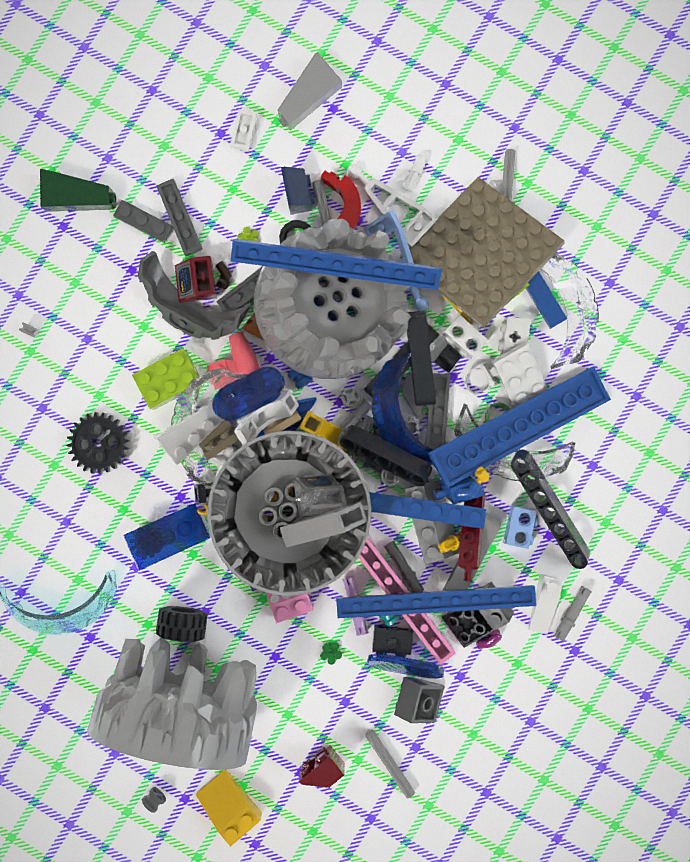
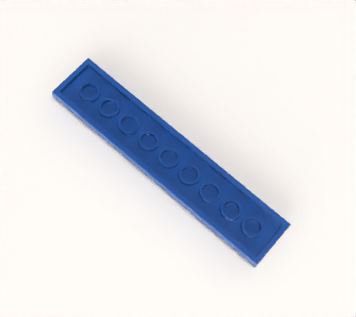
(519, 426)

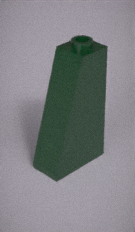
(70, 193)

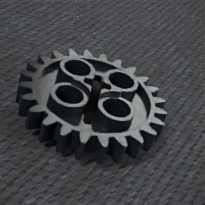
(85, 430)

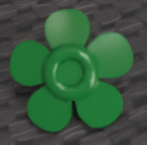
(330, 653)

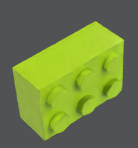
(166, 379)

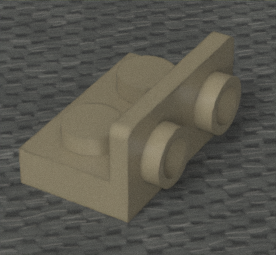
(218, 439)

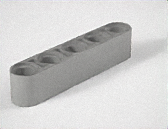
(455, 580)

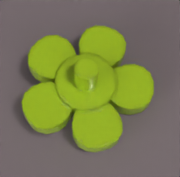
(248, 234)

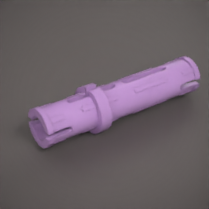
(351, 590)

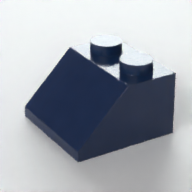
(297, 190)

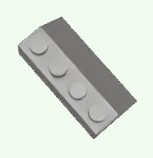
(430, 532)

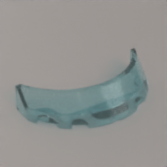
(69, 621)

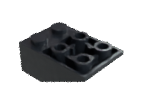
(475, 624)

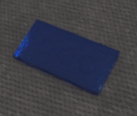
(166, 537)

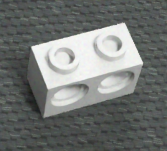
(468, 333)

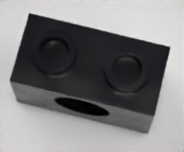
(383, 633)

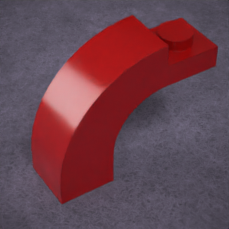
(349, 194)

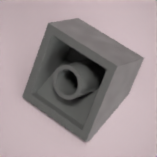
(419, 700)

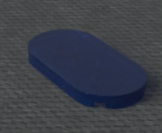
(248, 393)
(405, 666)

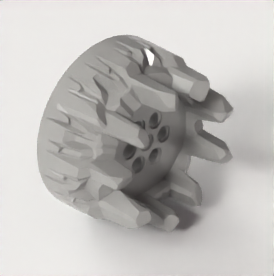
(302, 332)
(251, 544)
(176, 716)

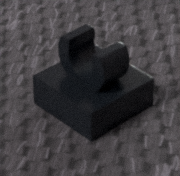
(201, 493)

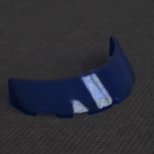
(387, 410)

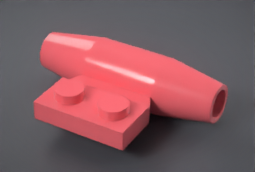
(242, 354)

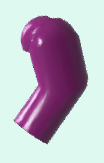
(489, 642)

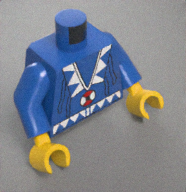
(463, 490)

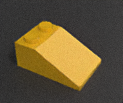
(229, 807)

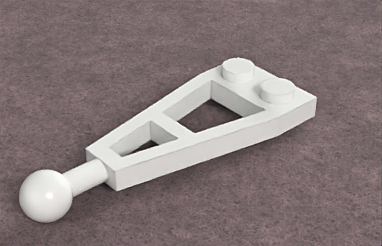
(417, 226)

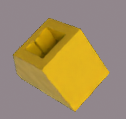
(318, 426)

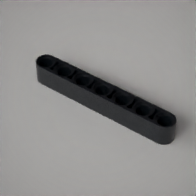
(550, 500)

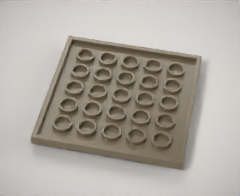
(485, 250)

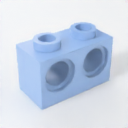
(514, 526)

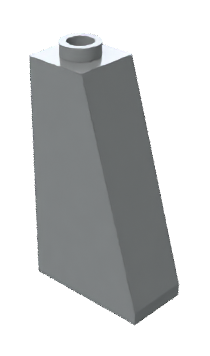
(309, 92)
(323, 525)

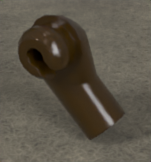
(225, 277)

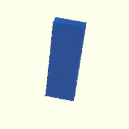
(545, 301)

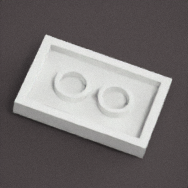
(519, 374)

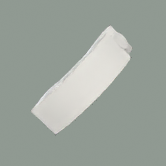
(256, 421)

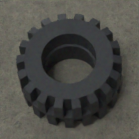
(181, 624)

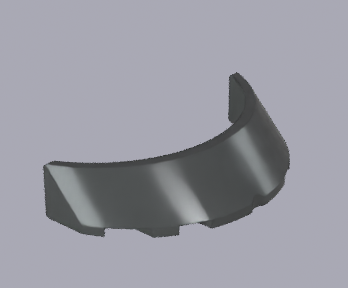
(185, 316)

